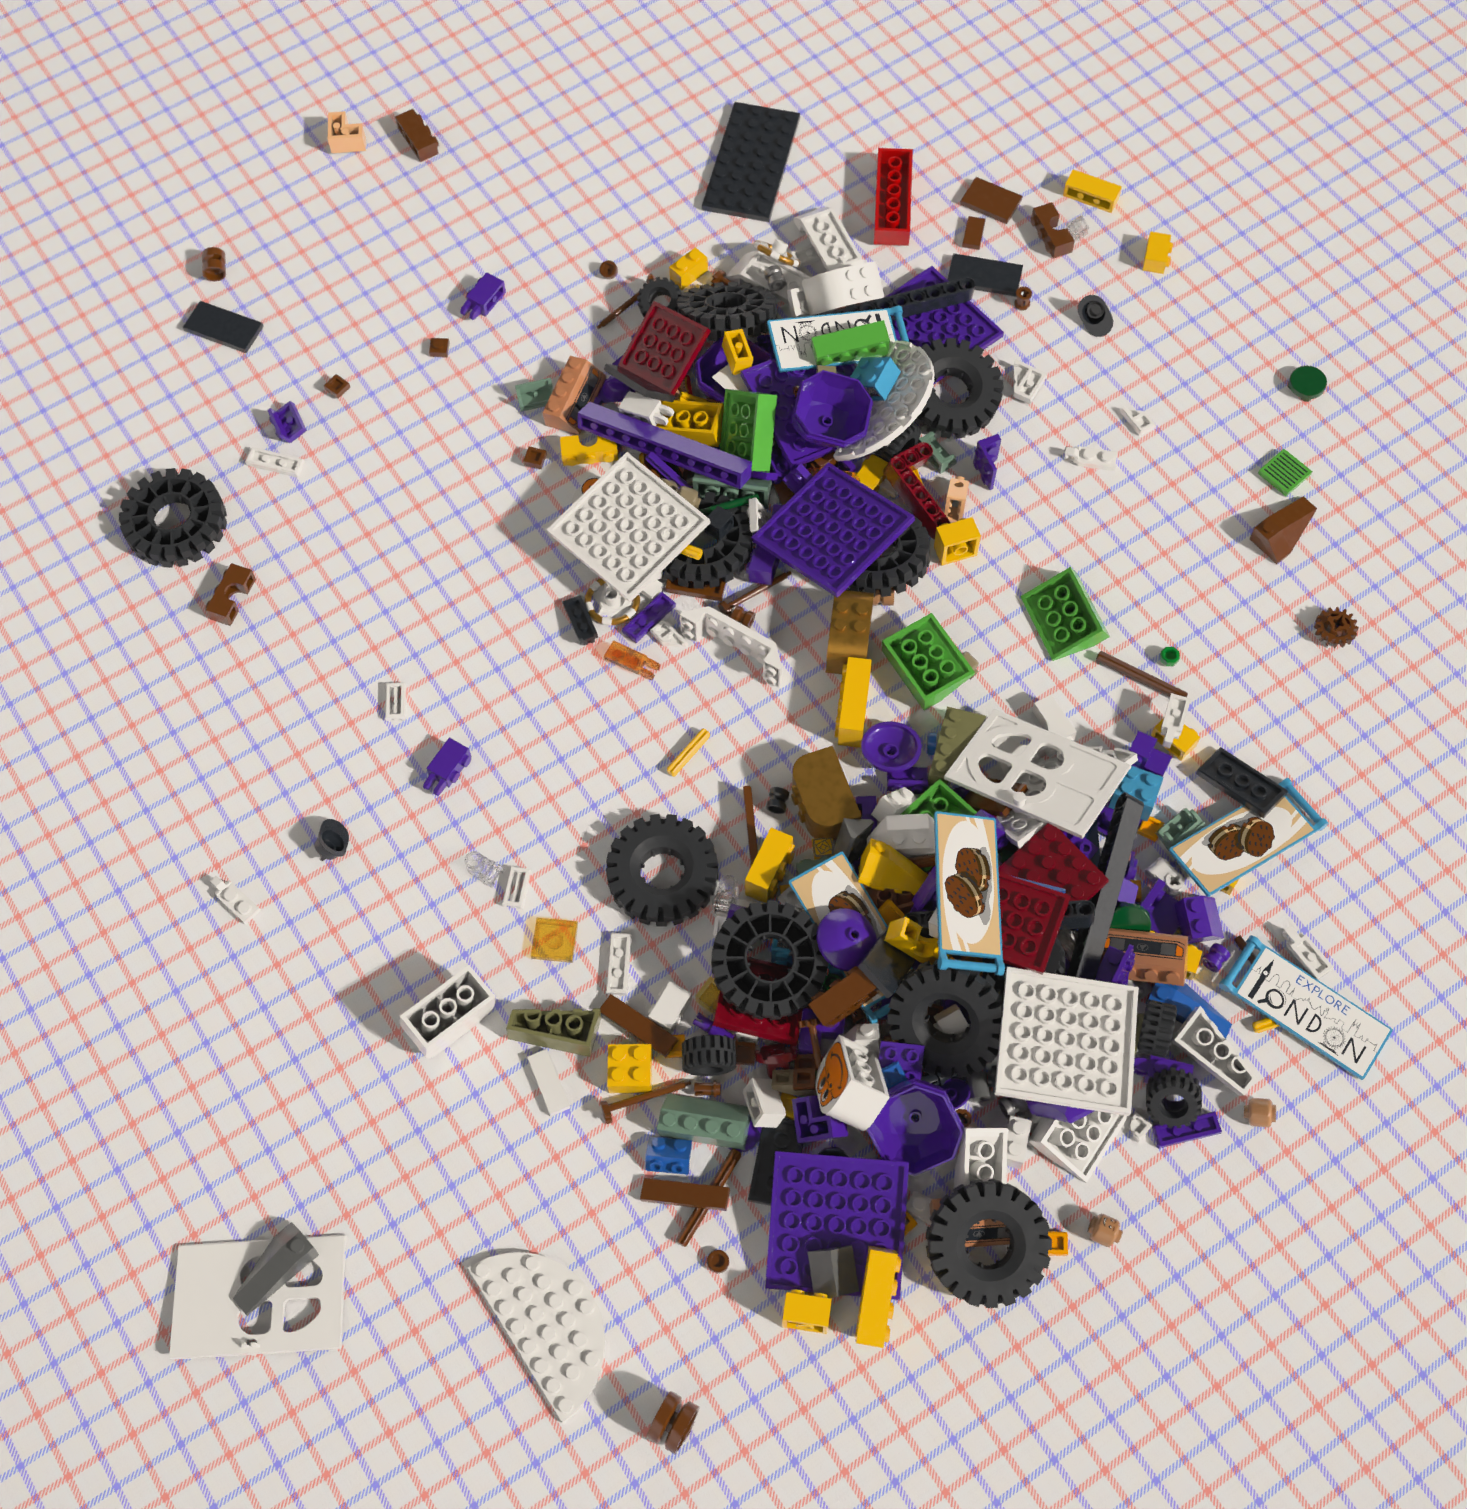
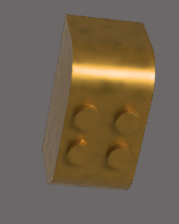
(849, 629)
(822, 793)

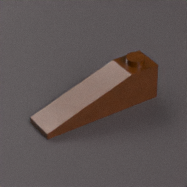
(1283, 529)

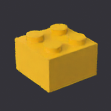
(957, 541)
(629, 1068)
(806, 1312)

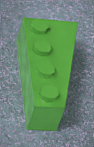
(851, 344)

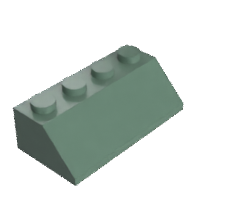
(752, 486)
(704, 1121)

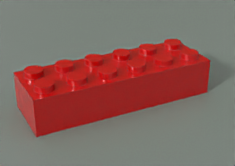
(893, 196)

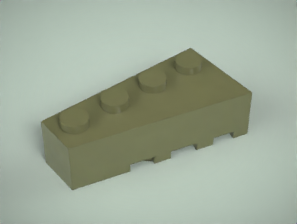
(955, 734)
(556, 1029)

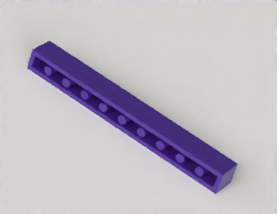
(665, 444)

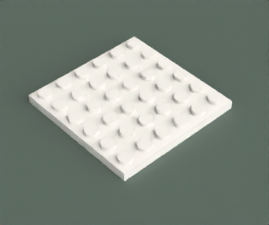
(628, 526)
(1067, 1041)

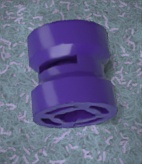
(1215, 958)

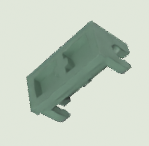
(534, 394)
(940, 457)
(1180, 827)

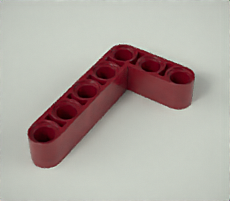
(908, 486)

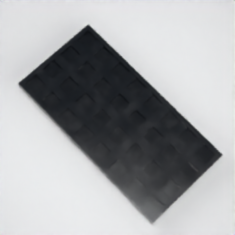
(751, 162)

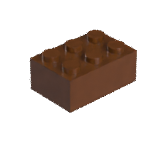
(843, 997)

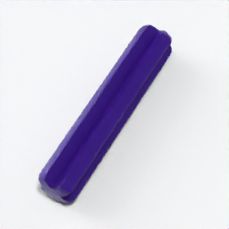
(665, 470)

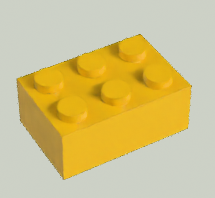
(769, 866)

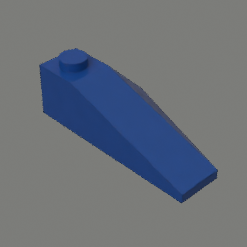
(1186, 1000)

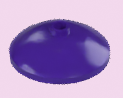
(892, 739)
(836, 940)

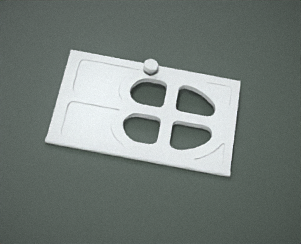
(1073, 791)
(208, 1317)

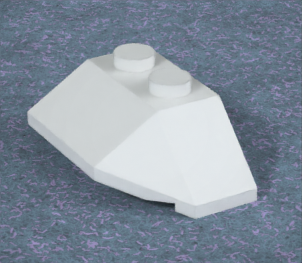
(908, 834)

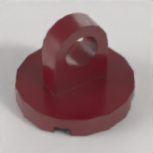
(776, 1056)

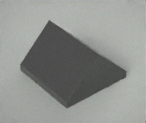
(853, 838)
(833, 1271)

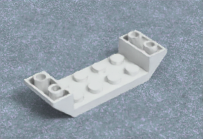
(829, 238)
(751, 270)
(735, 634)

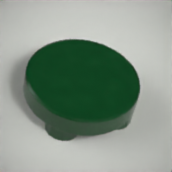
(1307, 382)
(1131, 917)

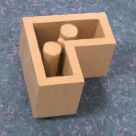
(344, 136)

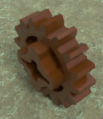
(1326, 624)

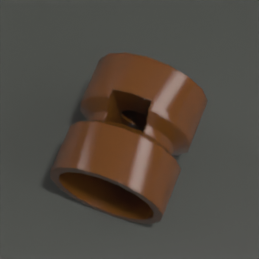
(213, 264)

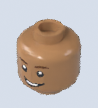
(1104, 1230)

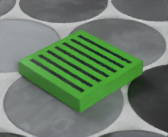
(1285, 472)

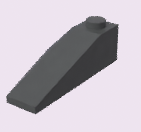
(279, 1263)

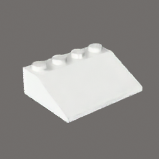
(1077, 1144)

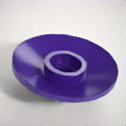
(957, 1091)

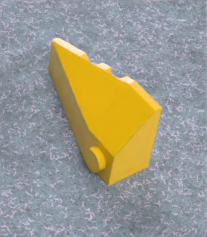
(887, 868)

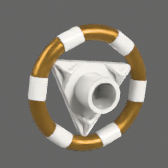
(777, 251)
(610, 602)

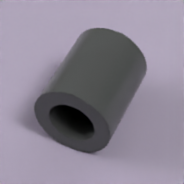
(978, 1086)

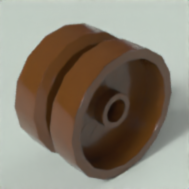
(675, 1423)

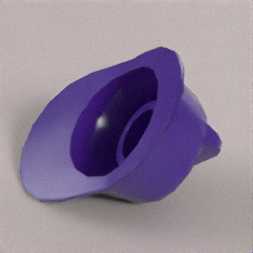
(613, 390)

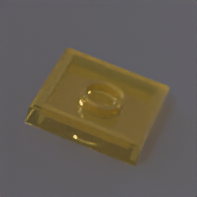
(554, 940)

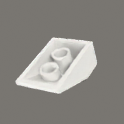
(981, 1155)

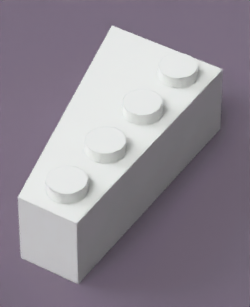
(1207, 1046)

